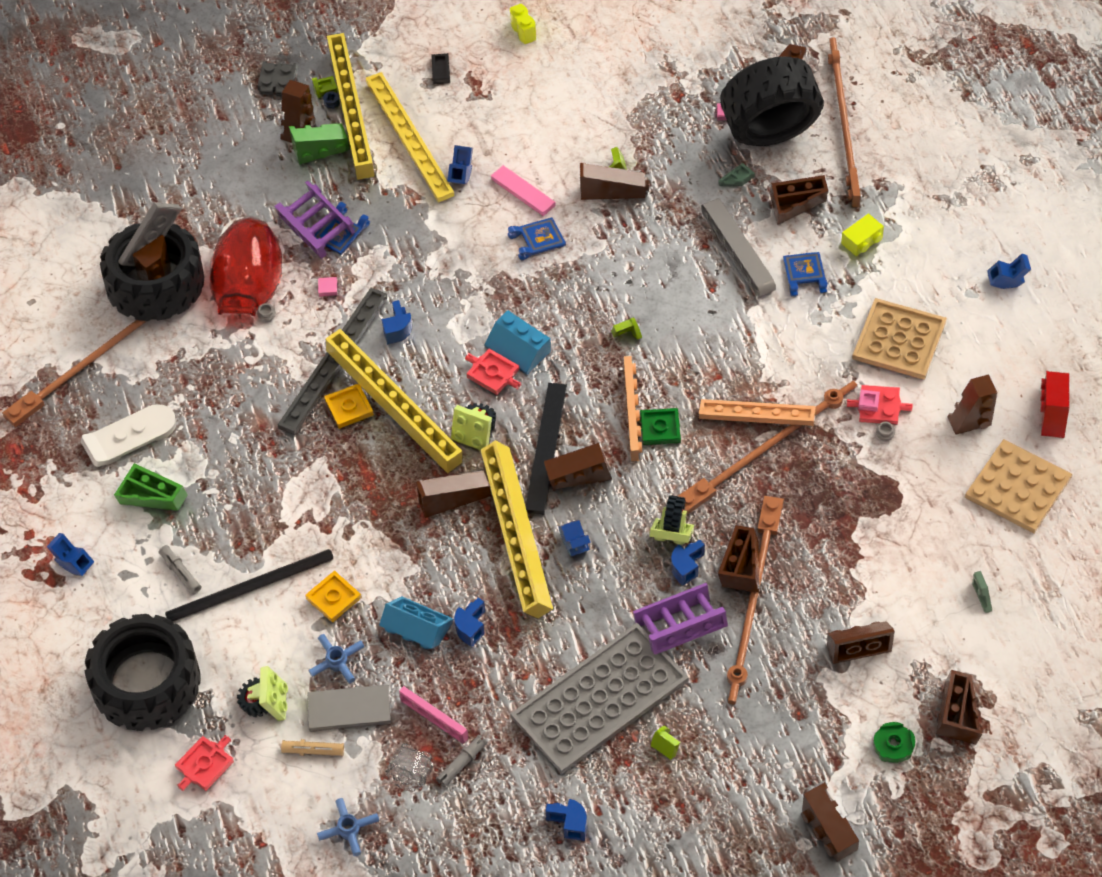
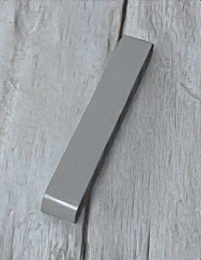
(738, 247)

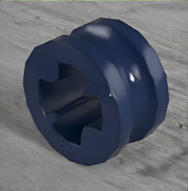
(331, 104)

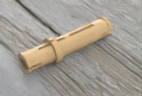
(288, 747)

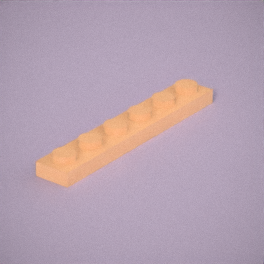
(632, 401)
(757, 412)

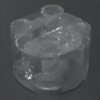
(409, 768)

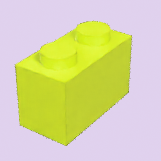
(862, 235)

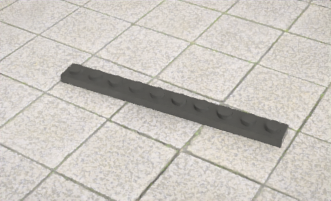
(328, 366)

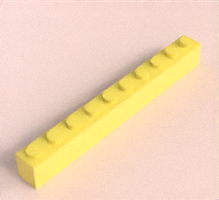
(350, 106)
(394, 400)
(516, 530)

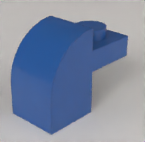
(461, 166)
(1009, 275)
(399, 326)
(574, 538)
(70, 558)
(683, 561)
(467, 624)
(572, 815)

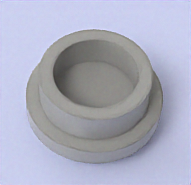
(266, 312)
(885, 431)

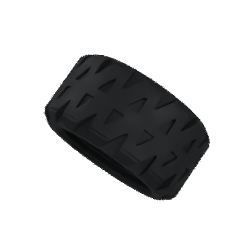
(771, 101)
(159, 297)
(137, 636)

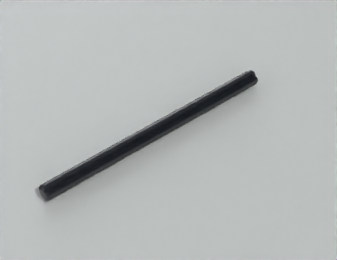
(249, 585)

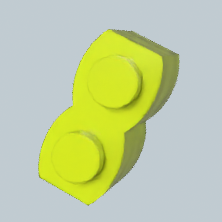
(523, 23)

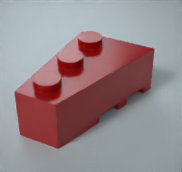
(1054, 404)

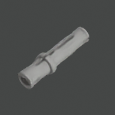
(175, 563)
(468, 754)

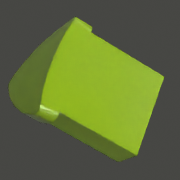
(323, 86)
(618, 158)
(627, 326)
(665, 742)

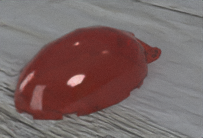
(245, 267)

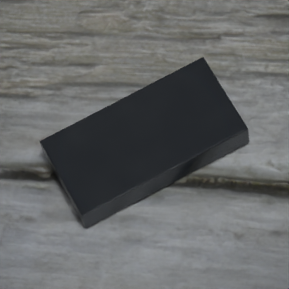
(440, 68)

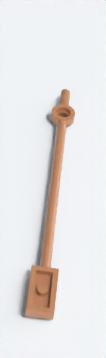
(852, 178)
(33, 402)
(704, 490)
(767, 525)

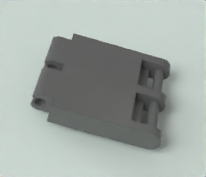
(275, 77)

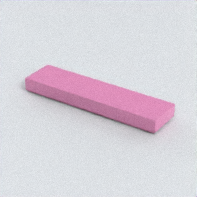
(523, 190)
(433, 715)

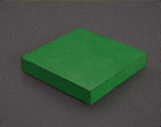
(660, 426)

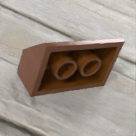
(152, 260)
(860, 642)

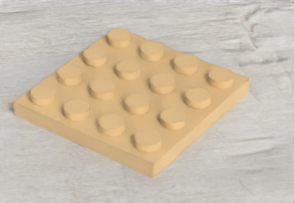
(899, 338)
(1018, 486)

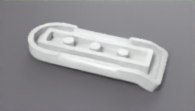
(129, 434)

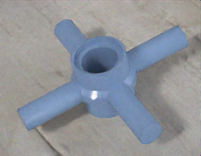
(336, 665)
(348, 834)

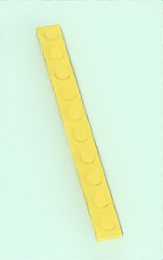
(410, 137)

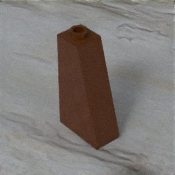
(611, 183)
(451, 492)

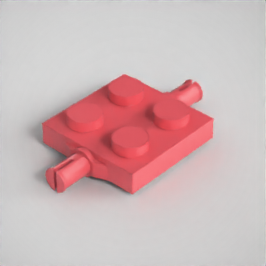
(492, 371)
(888, 406)
(204, 763)

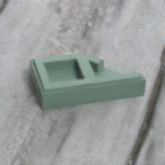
(737, 177)
(982, 591)

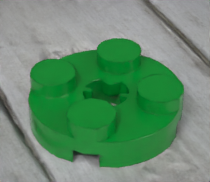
(892, 753)

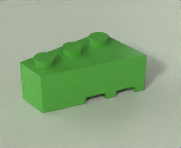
(318, 142)
(150, 490)

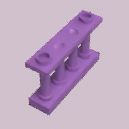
(307, 234)
(685, 631)

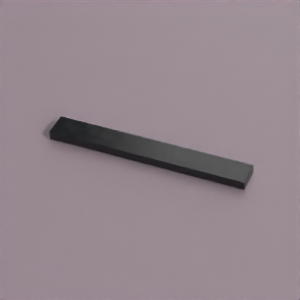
(546, 447)

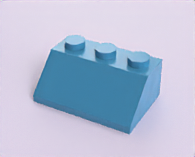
(518, 342)
(415, 622)

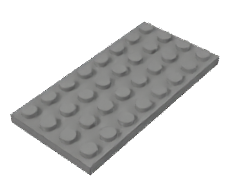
(598, 698)

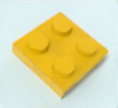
(348, 405)
(333, 596)

